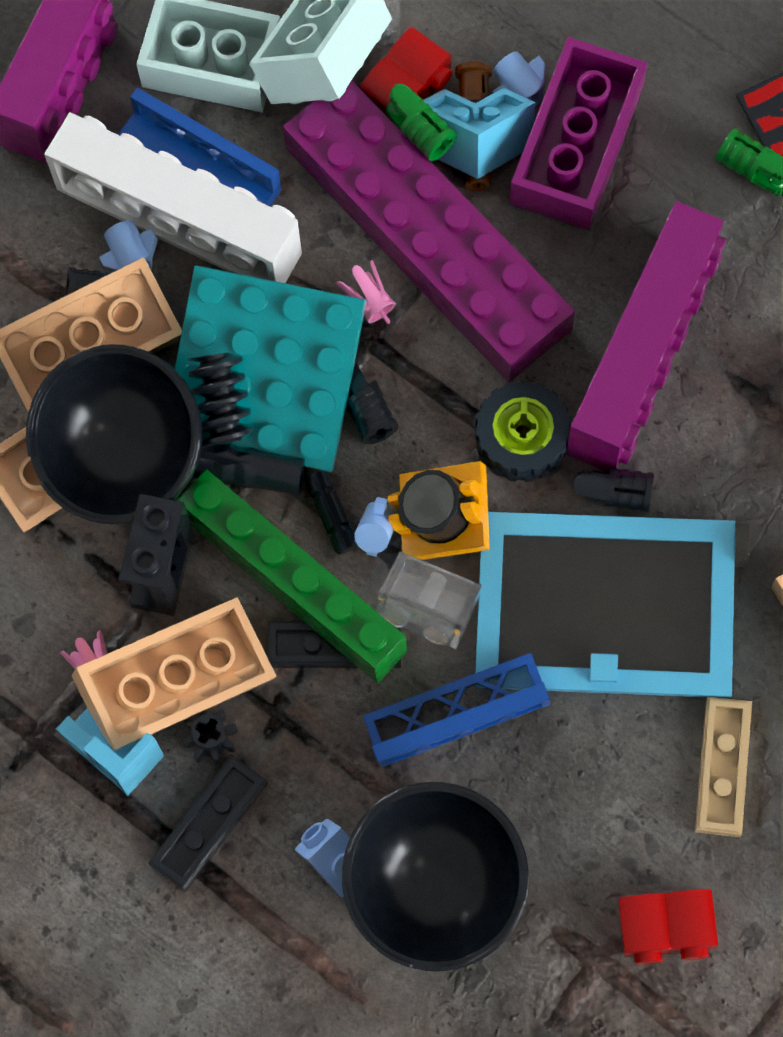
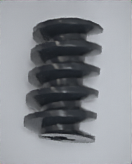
(221, 398)

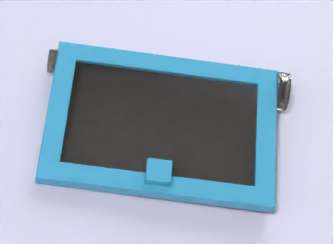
(611, 602)

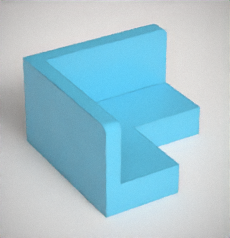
(486, 130)
(122, 767)

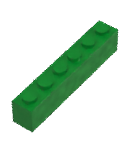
(293, 577)

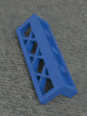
(198, 147)
(463, 723)

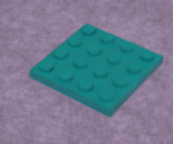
(294, 352)

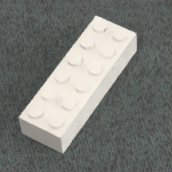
(172, 200)

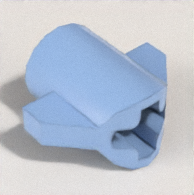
(522, 77)
(128, 245)
(374, 527)

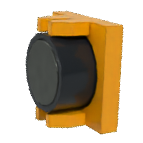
(443, 507)

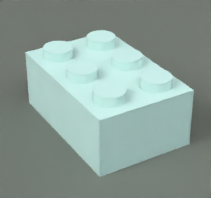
(318, 48)
(205, 51)

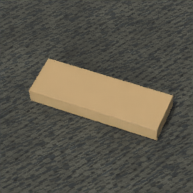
(723, 767)

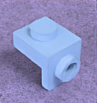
(324, 849)

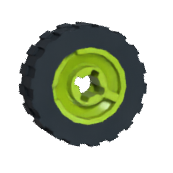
(500, 442)

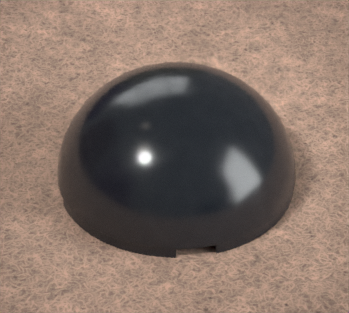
(111, 430)
(435, 876)

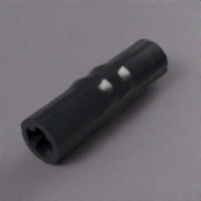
(252, 468)

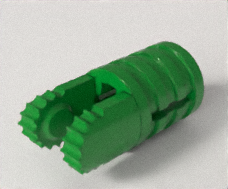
(419, 122)
(753, 161)

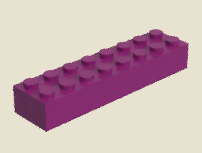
(429, 230)

